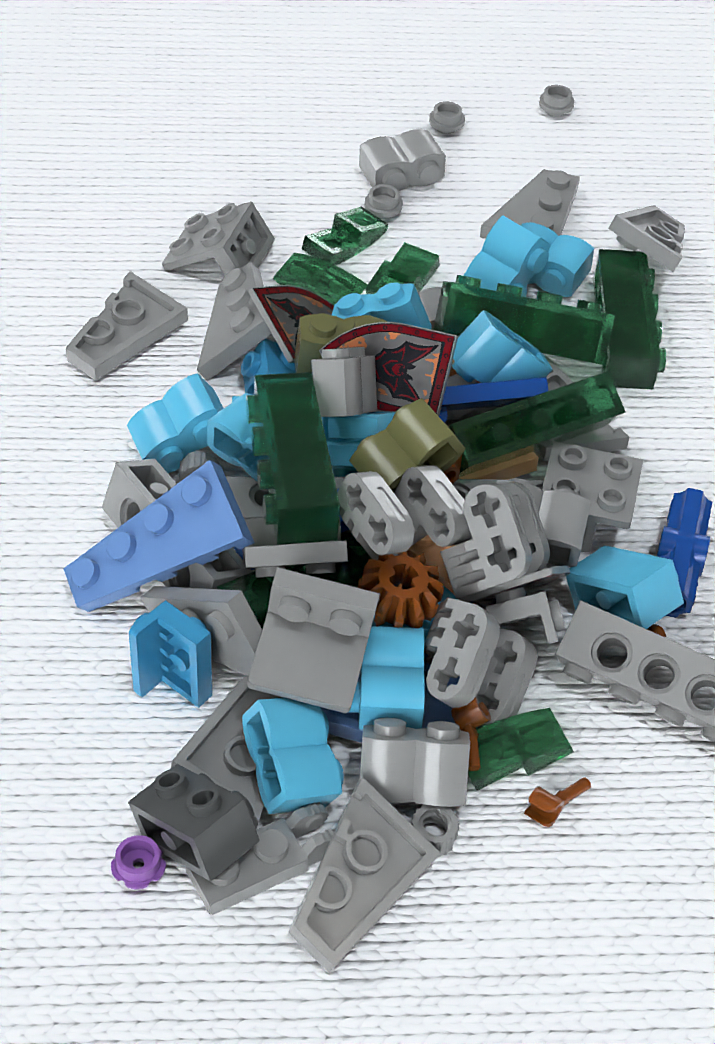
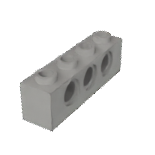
(138, 485)
(595, 630)

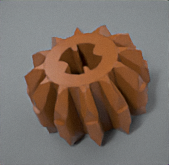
(406, 589)

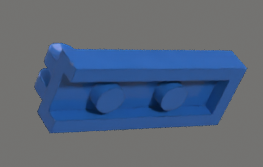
(490, 394)

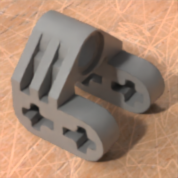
(395, 521)
(489, 555)
(473, 646)

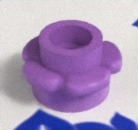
(135, 850)

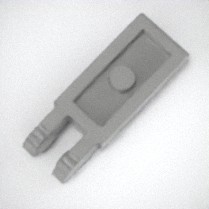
(268, 862)

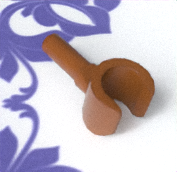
(470, 718)
(547, 807)

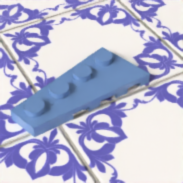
(174, 531)

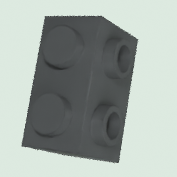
(195, 821)

